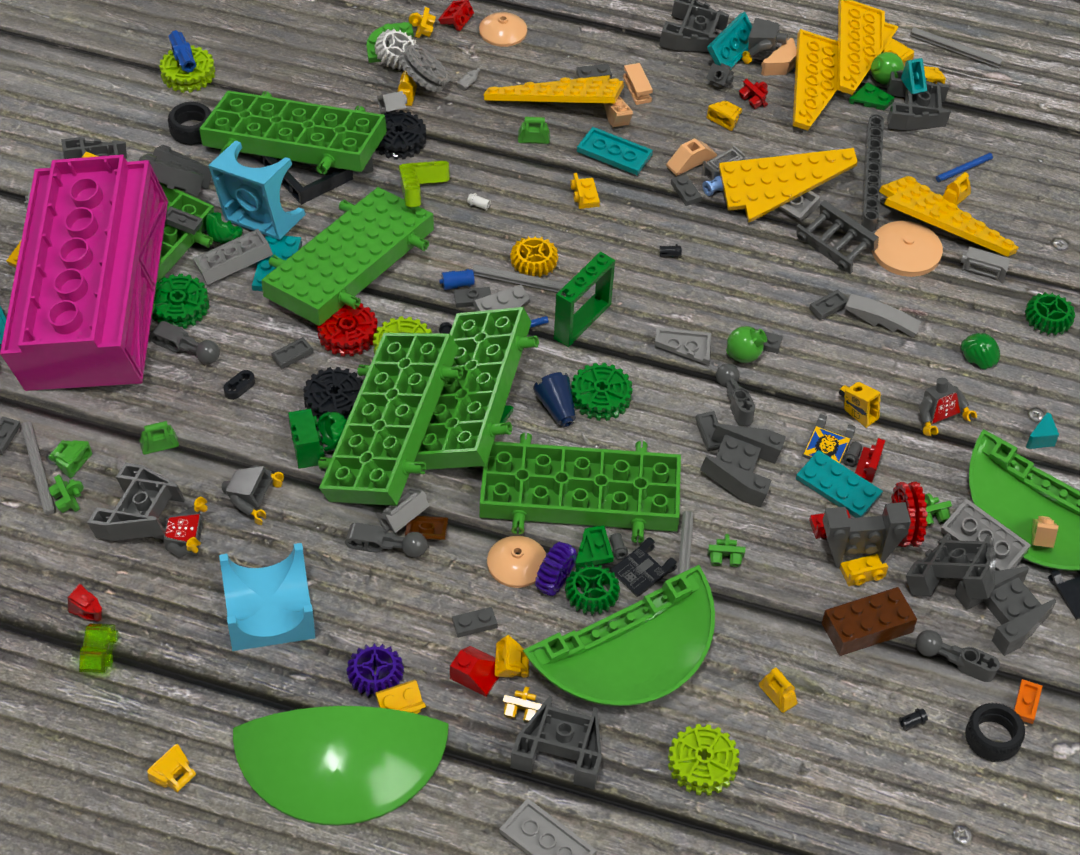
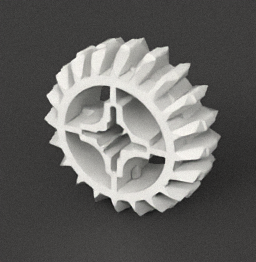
(396, 44)

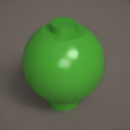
(884, 65)
(746, 344)

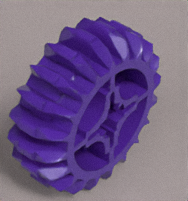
(555, 568)
(361, 669)

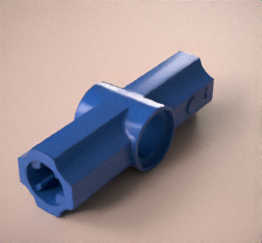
(182, 51)

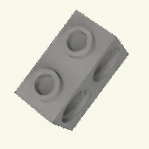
(392, 101)

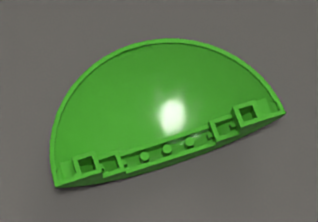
(1018, 492)
(636, 651)
(339, 760)

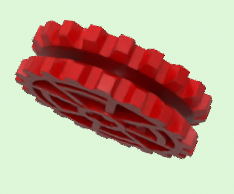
(348, 330)
(914, 498)

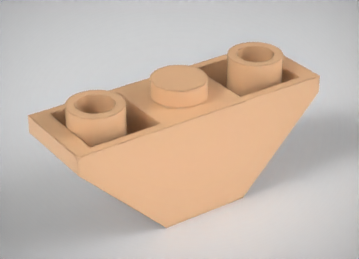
(781, 60)
(618, 113)
(689, 156)
(1044, 532)

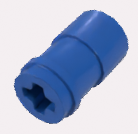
(457, 279)

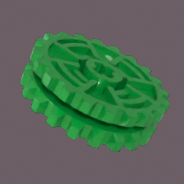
(180, 301)
(601, 391)

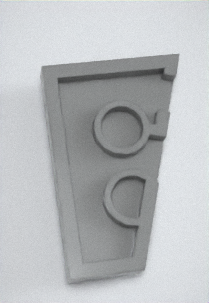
(504, 299)
(686, 343)

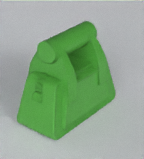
(534, 131)
(158, 438)
(70, 456)

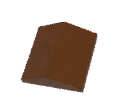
(429, 527)

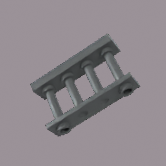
(840, 221)

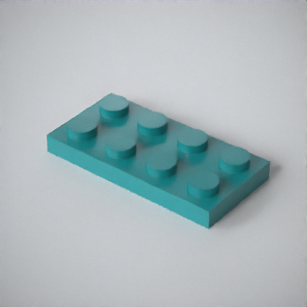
(731, 42)
(614, 151)
(281, 248)
(839, 484)

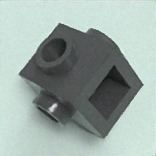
(720, 75)

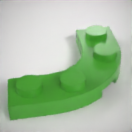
(404, 27)

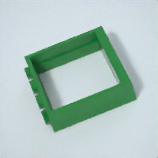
(570, 325)

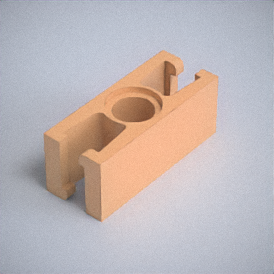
(637, 83)

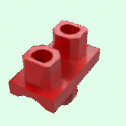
(757, 91)

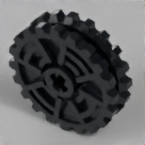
(404, 135)
(332, 391)

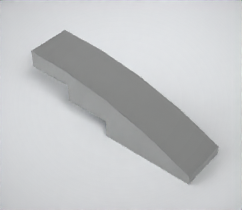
(877, 312)

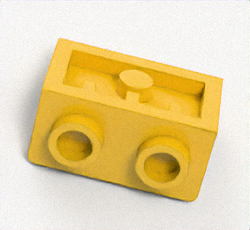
(584, 192)
(863, 570)
(401, 697)

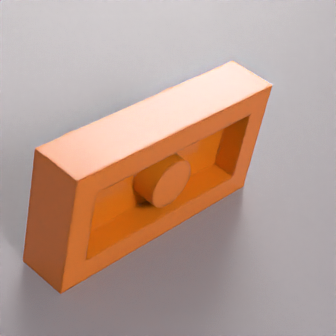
(1027, 700)

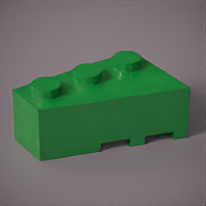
(305, 438)

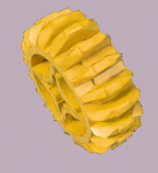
(529, 258)

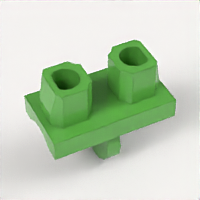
(68, 491)
(940, 509)
(726, 548)

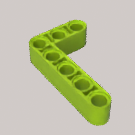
(420, 173)

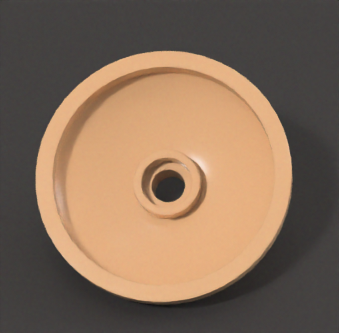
(503, 29)
(512, 568)

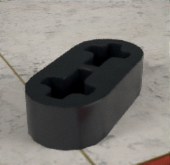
(239, 384)

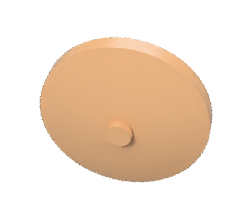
(907, 248)

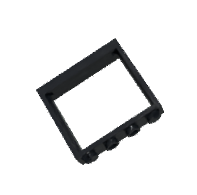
(314, 189)

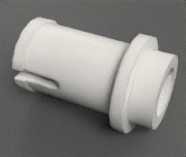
(478, 201)

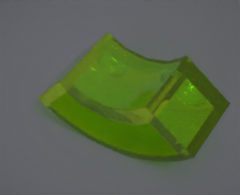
(98, 648)

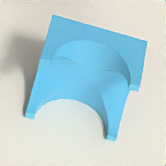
(252, 194)
(268, 602)

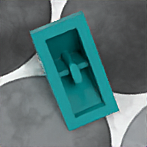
(914, 76)
(1044, 434)

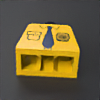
(861, 402)

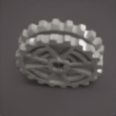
(424, 68)

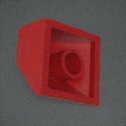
(474, 670)

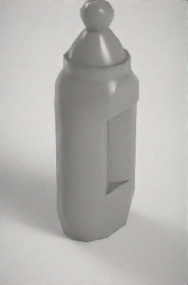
(468, 79)

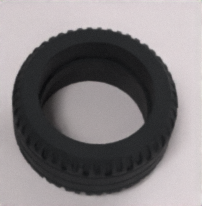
(186, 112)
(1002, 715)

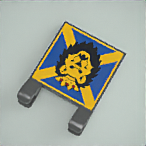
(827, 441)

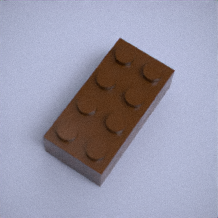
(869, 621)

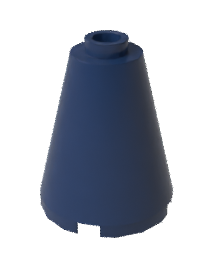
(557, 397)

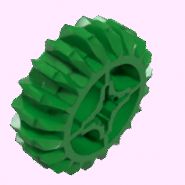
(1050, 313)
(590, 582)

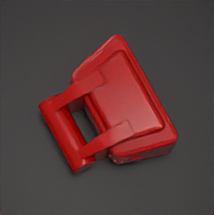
(84, 604)

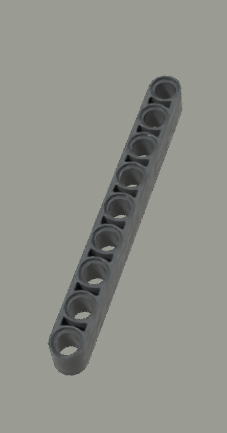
(872, 172)

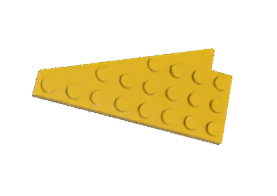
(860, 39)
(814, 77)
(579, 90)
(773, 181)
(922, 203)

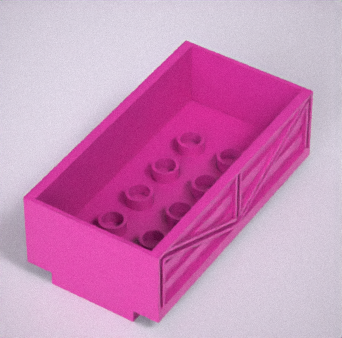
(86, 274)

